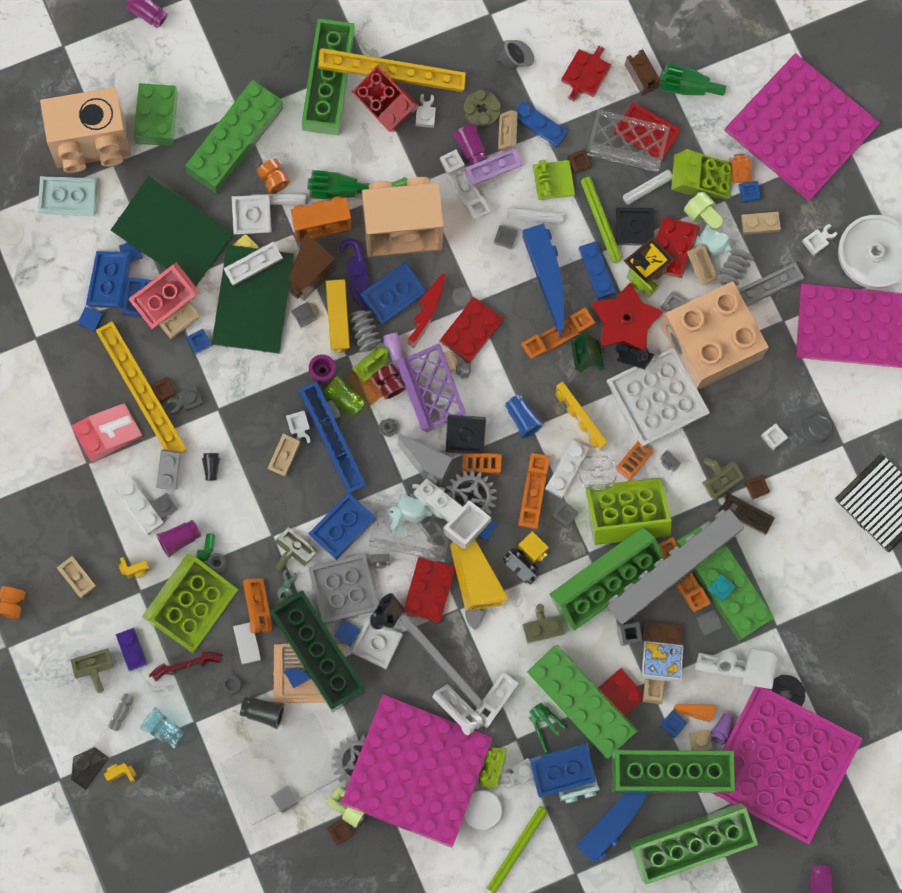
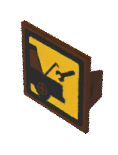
(649, 261)

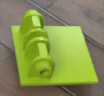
(553, 179)
(492, 767)

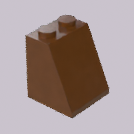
(310, 268)

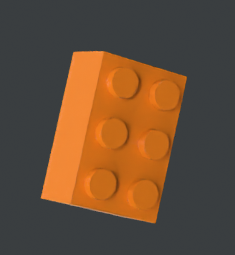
(321, 218)

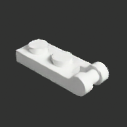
(497, 698)
(458, 709)

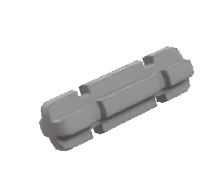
(120, 712)

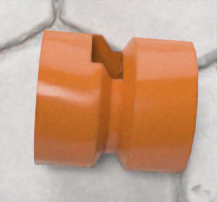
(272, 173)
(10, 602)

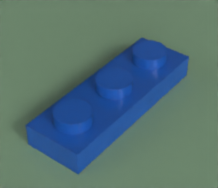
(540, 124)
(596, 270)

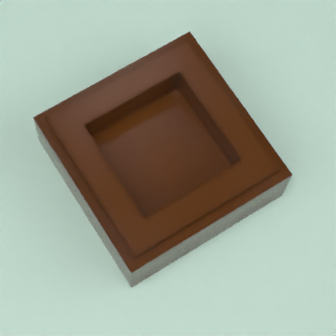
(579, 161)
(163, 389)
(757, 487)
(340, 831)

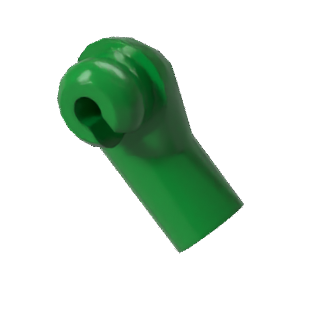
(208, 547)

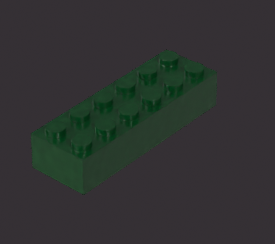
(317, 651)

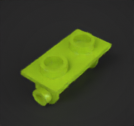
(372, 363)

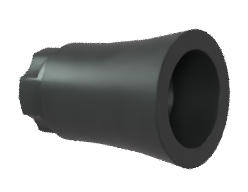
(262, 711)

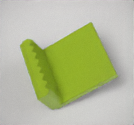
(639, 284)

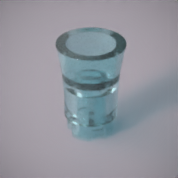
(162, 728)

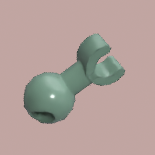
(285, 590)

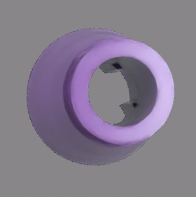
(722, 729)

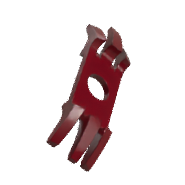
(206, 657)

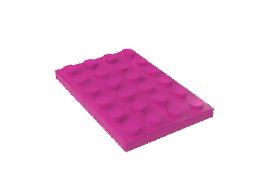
(849, 326)

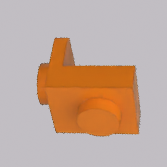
(741, 168)

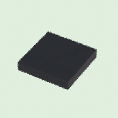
(634, 226)
(465, 434)

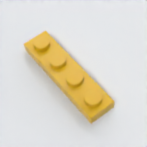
(575, 410)

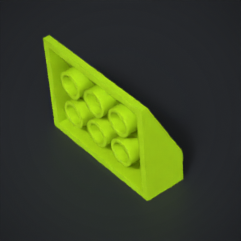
(626, 509)
(190, 603)

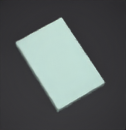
(67, 196)

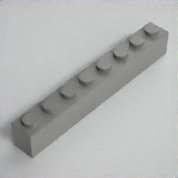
(675, 567)

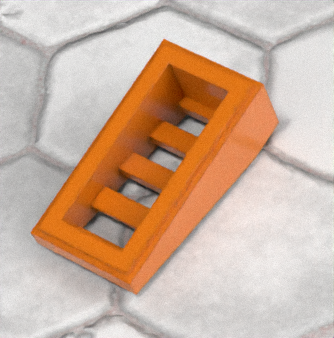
(485, 471)
(624, 471)
(698, 711)

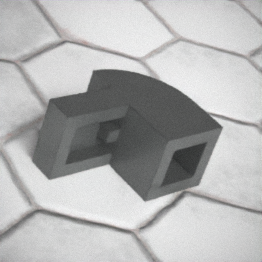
(629, 633)

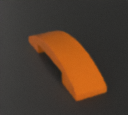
(549, 340)
(533, 491)
(689, 589)

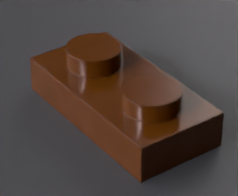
(662, 633)

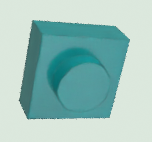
(721, 588)

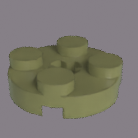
(491, 104)

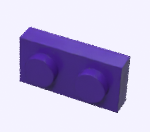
(131, 649)

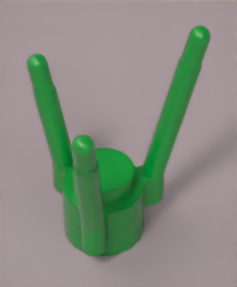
(541, 713)

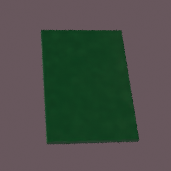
(171, 230)
(255, 309)

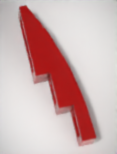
(429, 305)

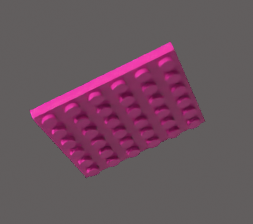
(802, 126)
(787, 762)
(416, 771)

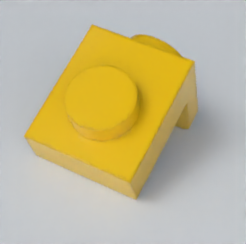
(137, 570)
(116, 771)

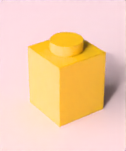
(533, 548)

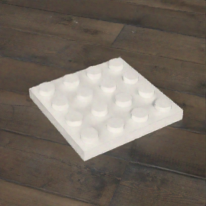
(658, 398)

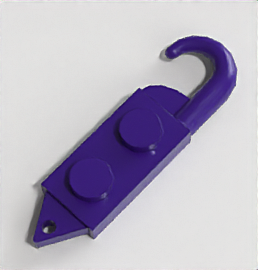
(357, 272)

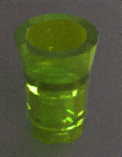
(344, 396)

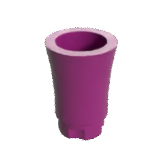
(148, 11)
(470, 143)
(319, 364)
(178, 537)
(821, 879)

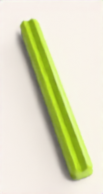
(601, 220)
(517, 849)

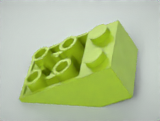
(701, 173)

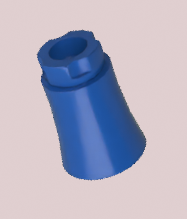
(523, 416)

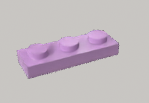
(493, 167)

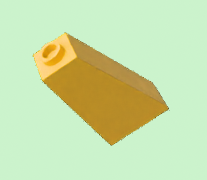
(337, 315)
(476, 578)

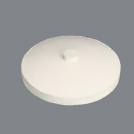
(872, 251)

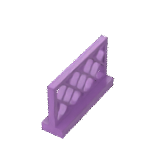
(414, 389)

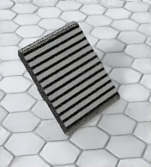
(876, 502)

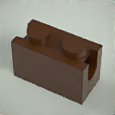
(642, 72)

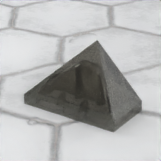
(87, 766)

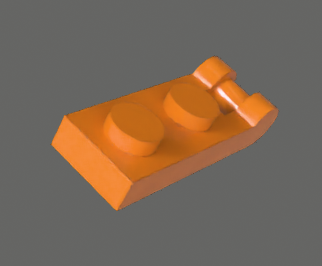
(257, 605)

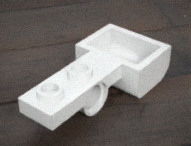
(463, 522)
(756, 671)

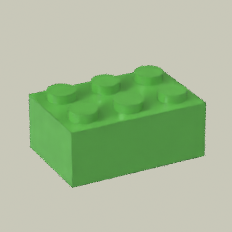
(155, 114)

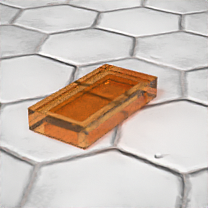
(366, 390)

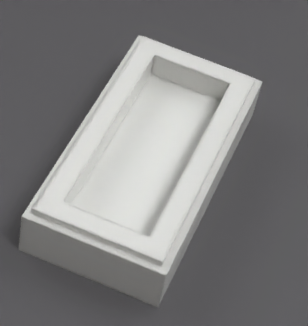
(246, 644)

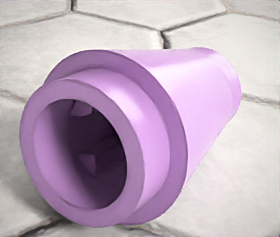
(393, 344)

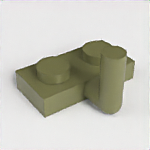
(722, 479)
(294, 547)
(544, 627)
(91, 665)

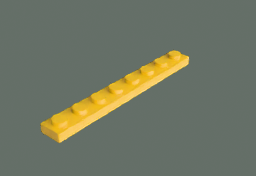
(397, 70)
(140, 388)

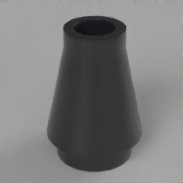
(211, 465)

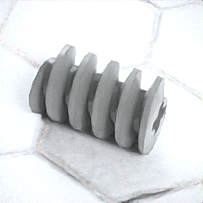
(733, 267)
(363, 330)

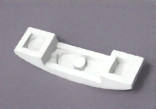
(468, 194)

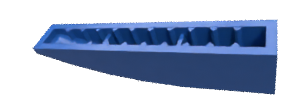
(547, 271)
(331, 436)
(608, 829)

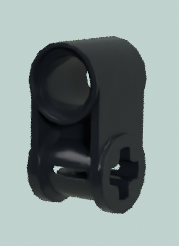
(386, 612)

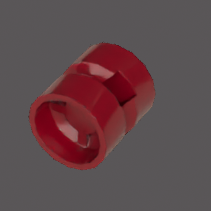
(389, 382)

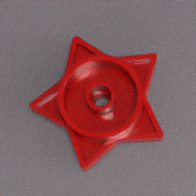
(618, 330)

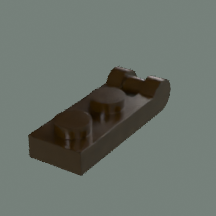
(748, 514)

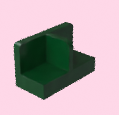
(586, 353)

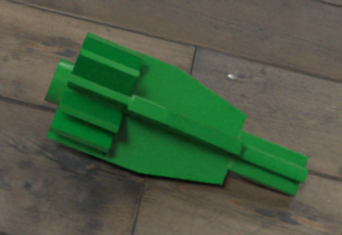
(688, 81)
(333, 184)

